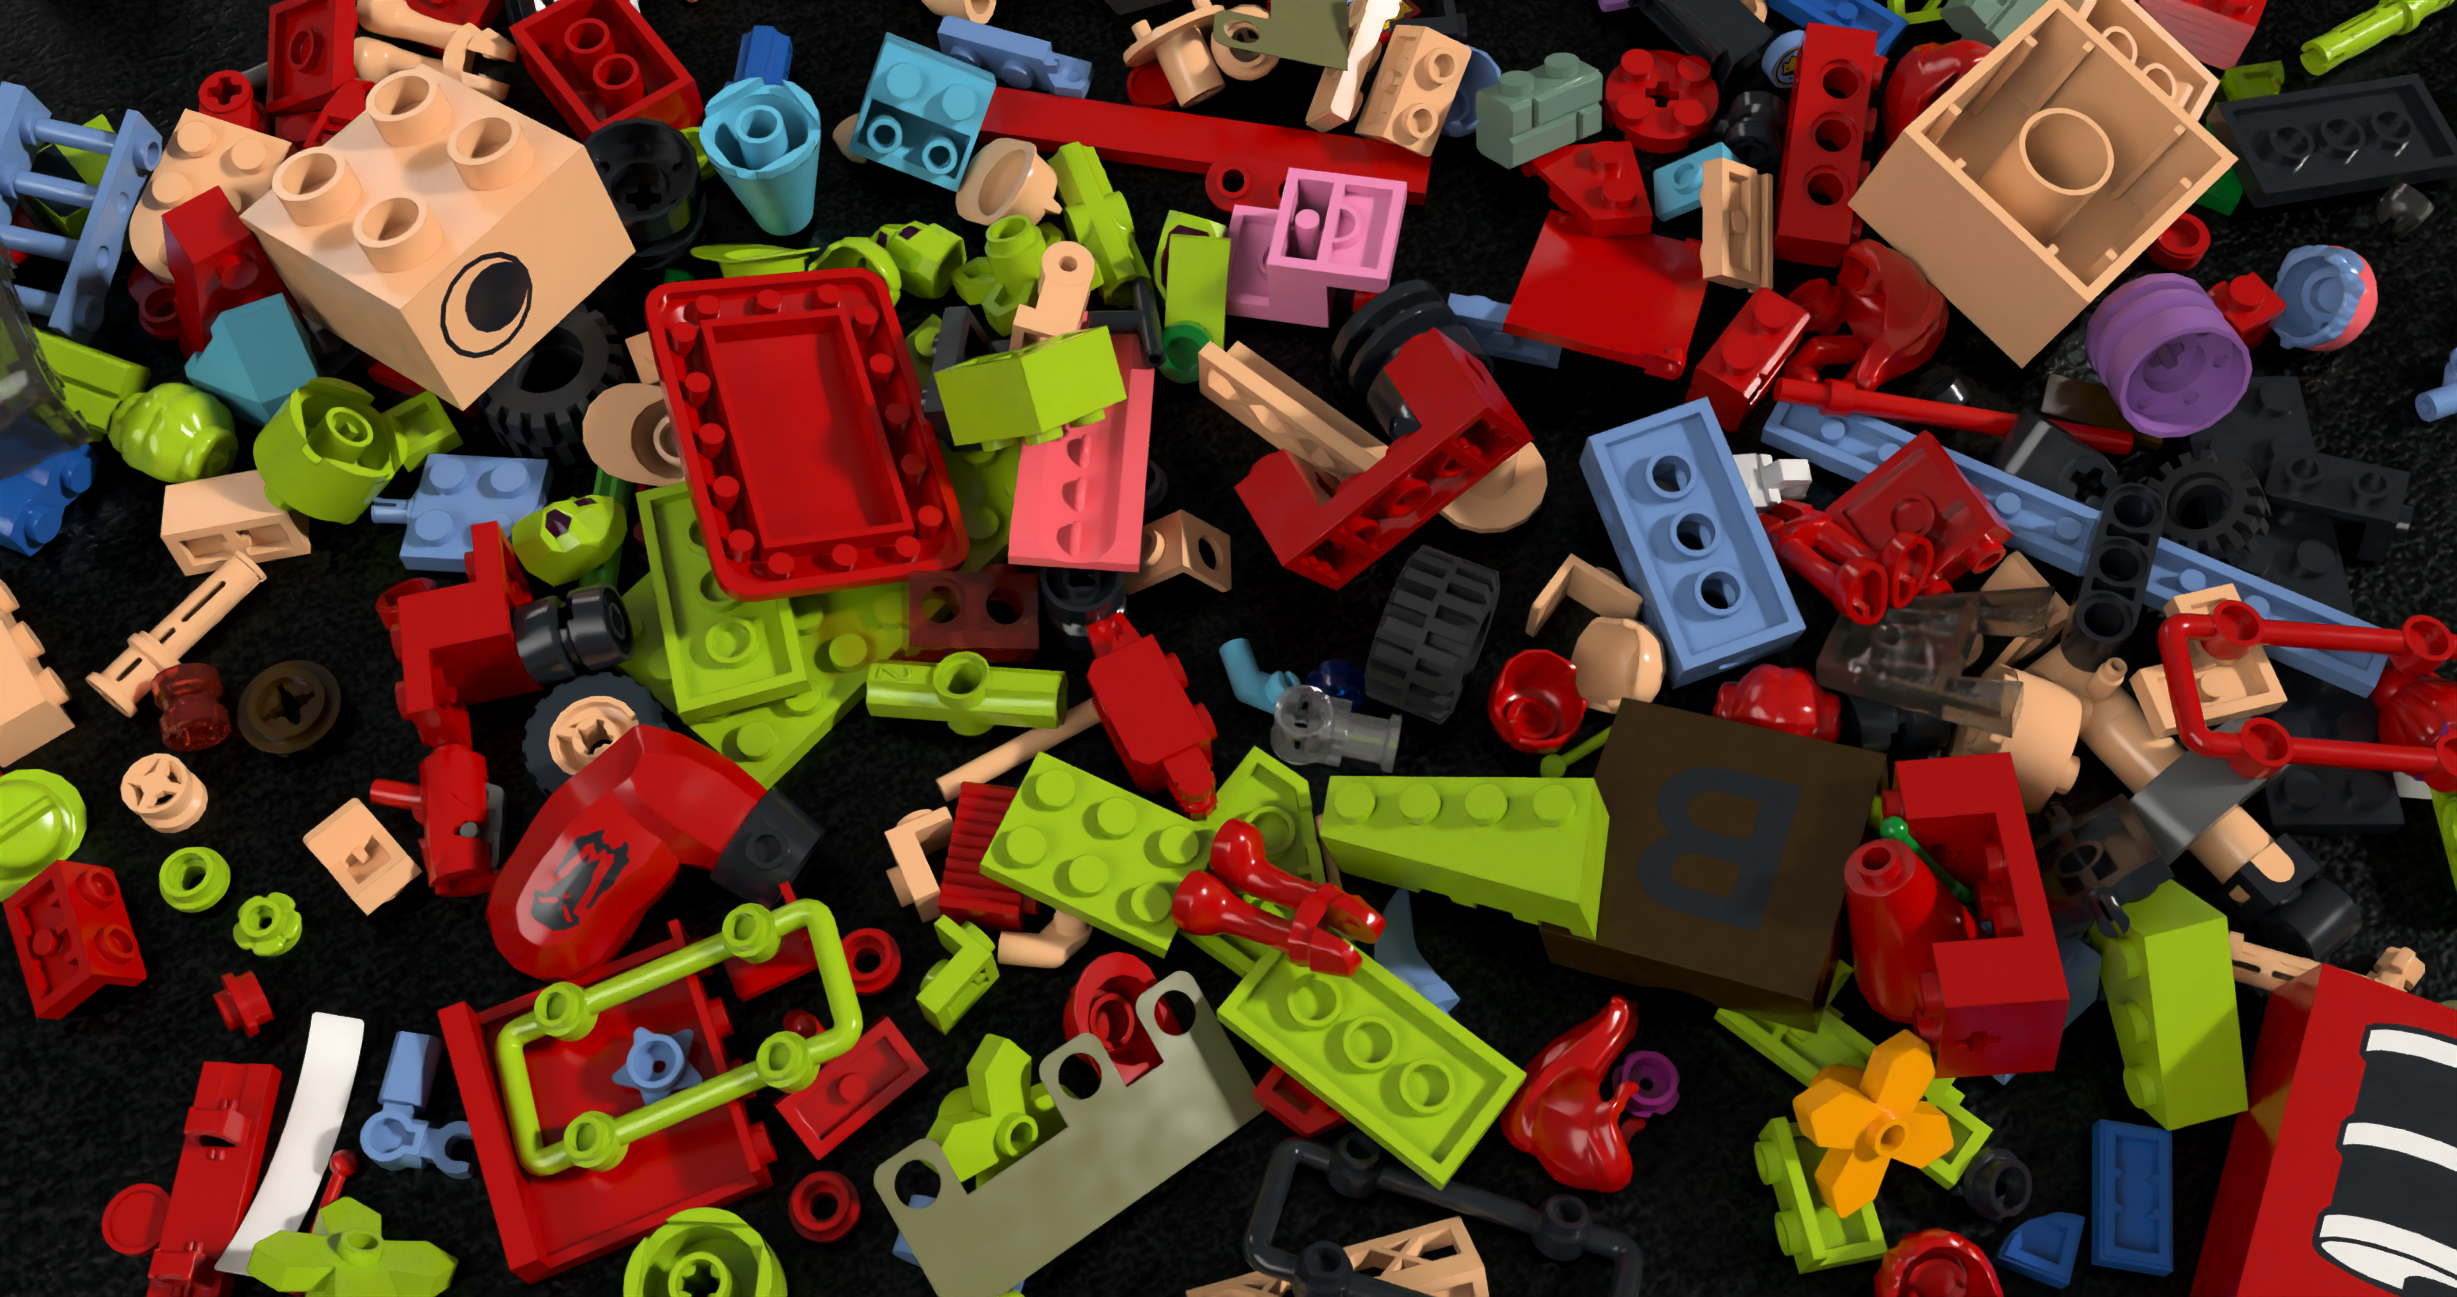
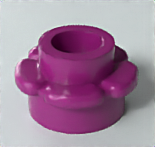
(1660, 1072)

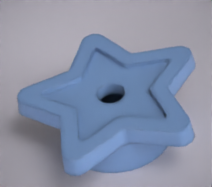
(649, 1050)

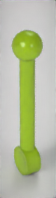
(1555, 766)

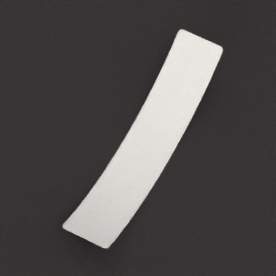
(306, 1139)

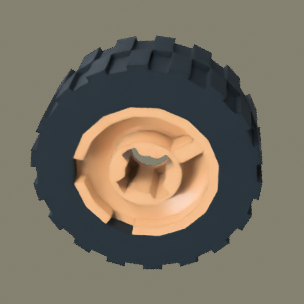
(577, 718)

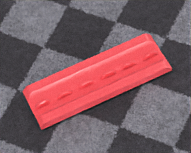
(1086, 491)

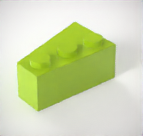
(2175, 1008)

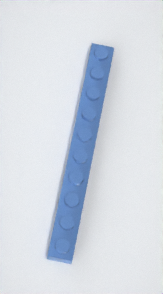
(2059, 529)

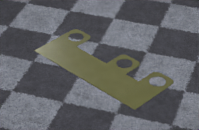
(1296, 31)
(1103, 1162)

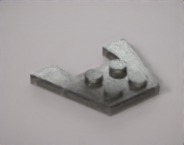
(1921, 650)

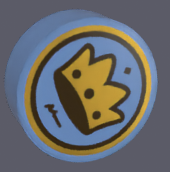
(1780, 59)

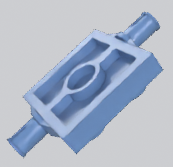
(459, 494)

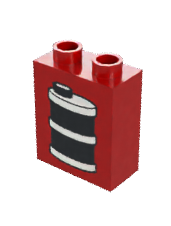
(2345, 1149)

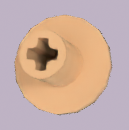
(1181, 53)
(1503, 496)

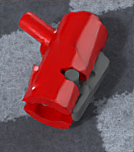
(459, 816)

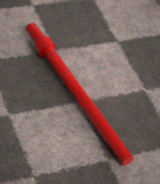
(1842, 398)

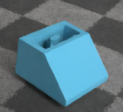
(922, 112)

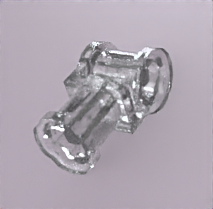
(1331, 730)

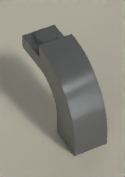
(2193, 798)

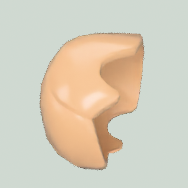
(1618, 661)

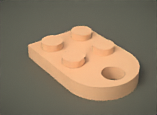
(197, 158)

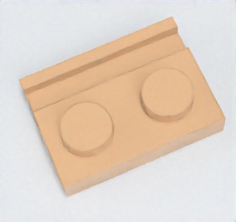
(1737, 225)

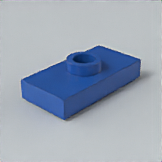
(2132, 1198)

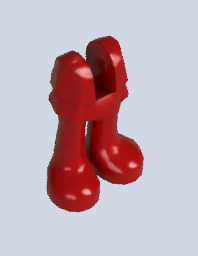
(1863, 576)
(1239, 864)

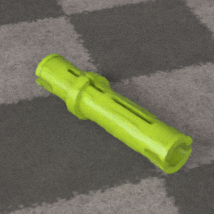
(2366, 31)

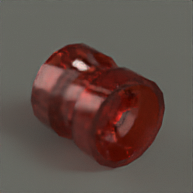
(190, 707)

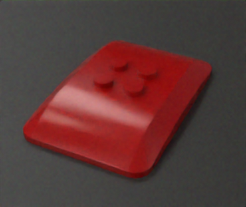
(802, 433)

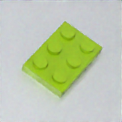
(1097, 852)

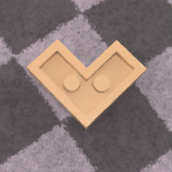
(2224, 686)

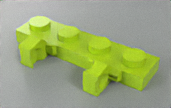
(1807, 1053)

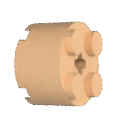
(2042, 738)

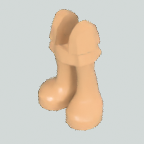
(395, 19)

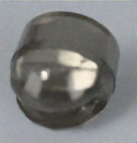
(2405, 206)

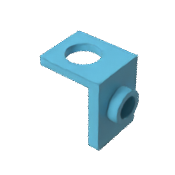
(1680, 182)

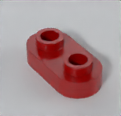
(1261, 187)

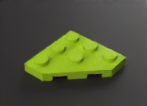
(1281, 808)

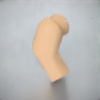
(1049, 947)

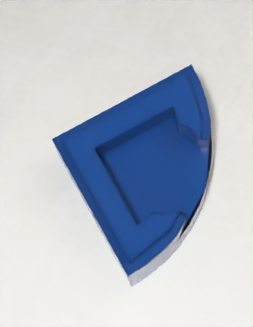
(2042, 1248)

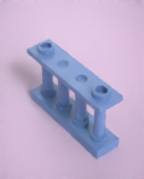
(93, 257)

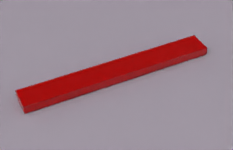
(1190, 140)

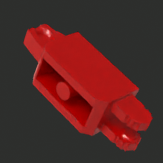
(1151, 717)

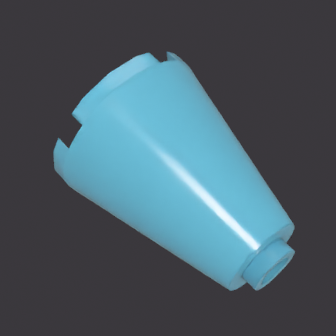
(766, 150)

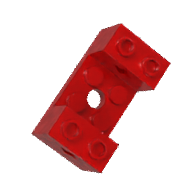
(1342, 528)
(1999, 998)

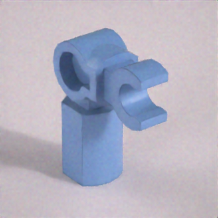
(395, 1135)

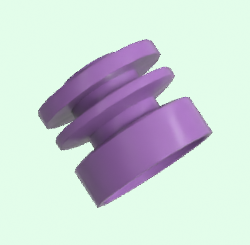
(2167, 355)

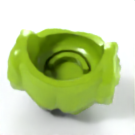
(175, 433)

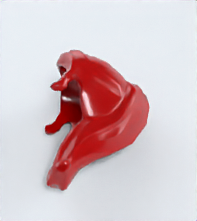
(1922, 79)
(1891, 312)
(1560, 1107)

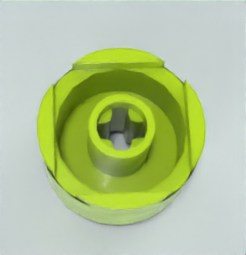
(328, 451)
(700, 1247)

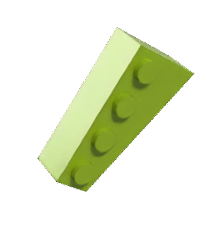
(1478, 839)

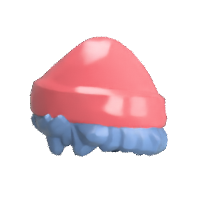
(2326, 296)

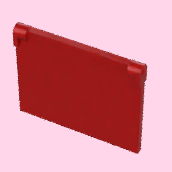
(1611, 295)

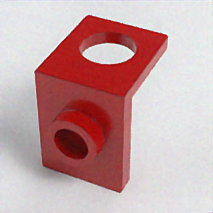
(791, 962)

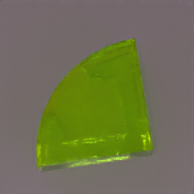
(2253, 80)

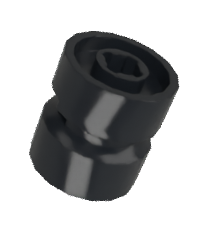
(1078, 599)
(562, 636)
(1886, 727)

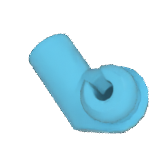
(1249, 683)

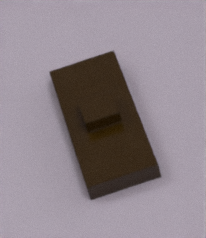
(2088, 405)

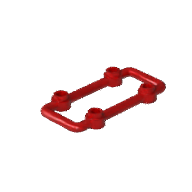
(2265, 746)

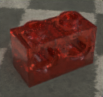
(971, 624)

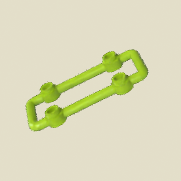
(570, 1013)

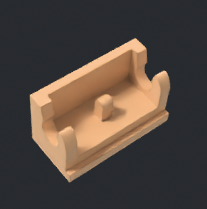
(225, 514)

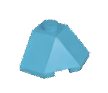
(255, 359)

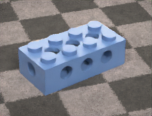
(1715, 511)

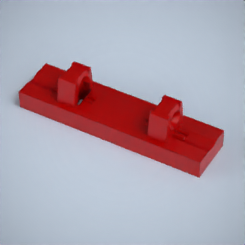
(214, 1182)

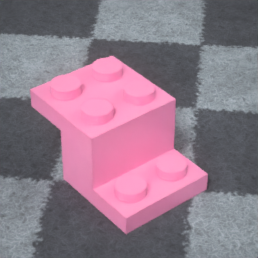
(1322, 238)

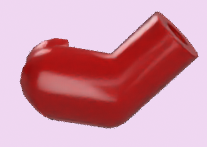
(1821, 352)

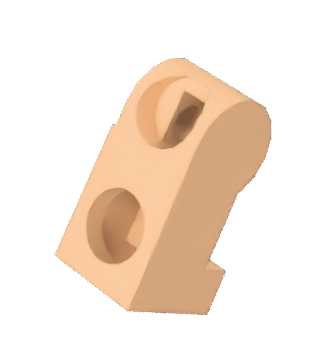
(1062, 292)

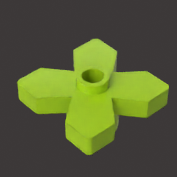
(1010, 270)
(996, 1115)
(350, 1258)

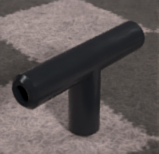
(1141, 321)

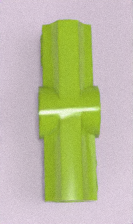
(1098, 220)
(967, 693)

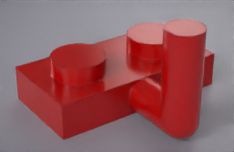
(849, 1086)

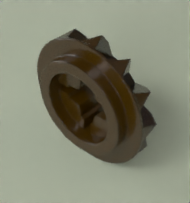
(264, 702)

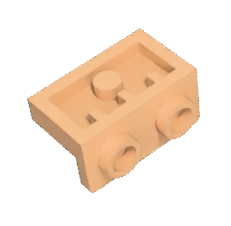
(1413, 89)

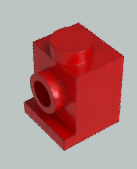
(2248, 307)

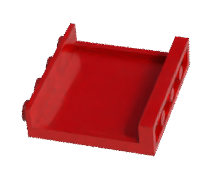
(584, 1213)

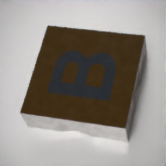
(1725, 861)

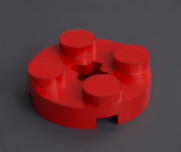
(1666, 74)

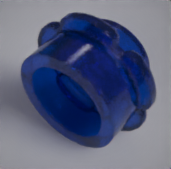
(1339, 680)

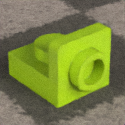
(957, 984)

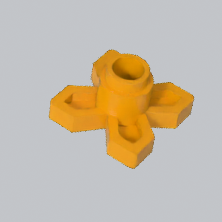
(1871, 1119)

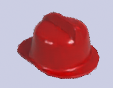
(1105, 1007)

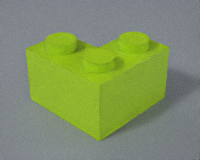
(1031, 390)

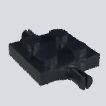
(2096, 866)

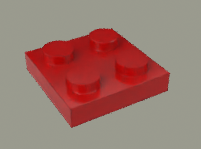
(309, 53)

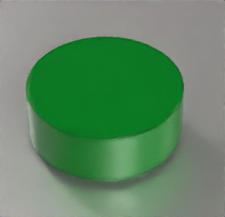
(1182, 344)

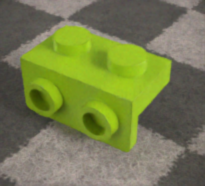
(1805, 1223)

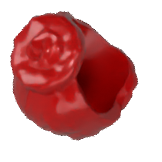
(1781, 701)

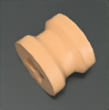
(158, 777)

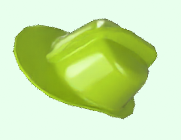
(754, 259)
(38, 824)

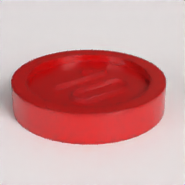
(1150, 88)
(136, 1219)

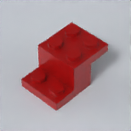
(462, 642)

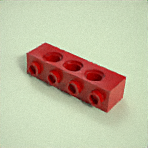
(1825, 60)

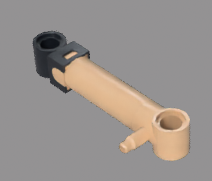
(2257, 874)

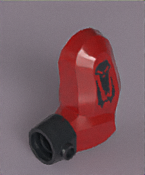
(623, 839)

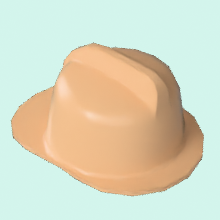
(1007, 181)
(632, 435)

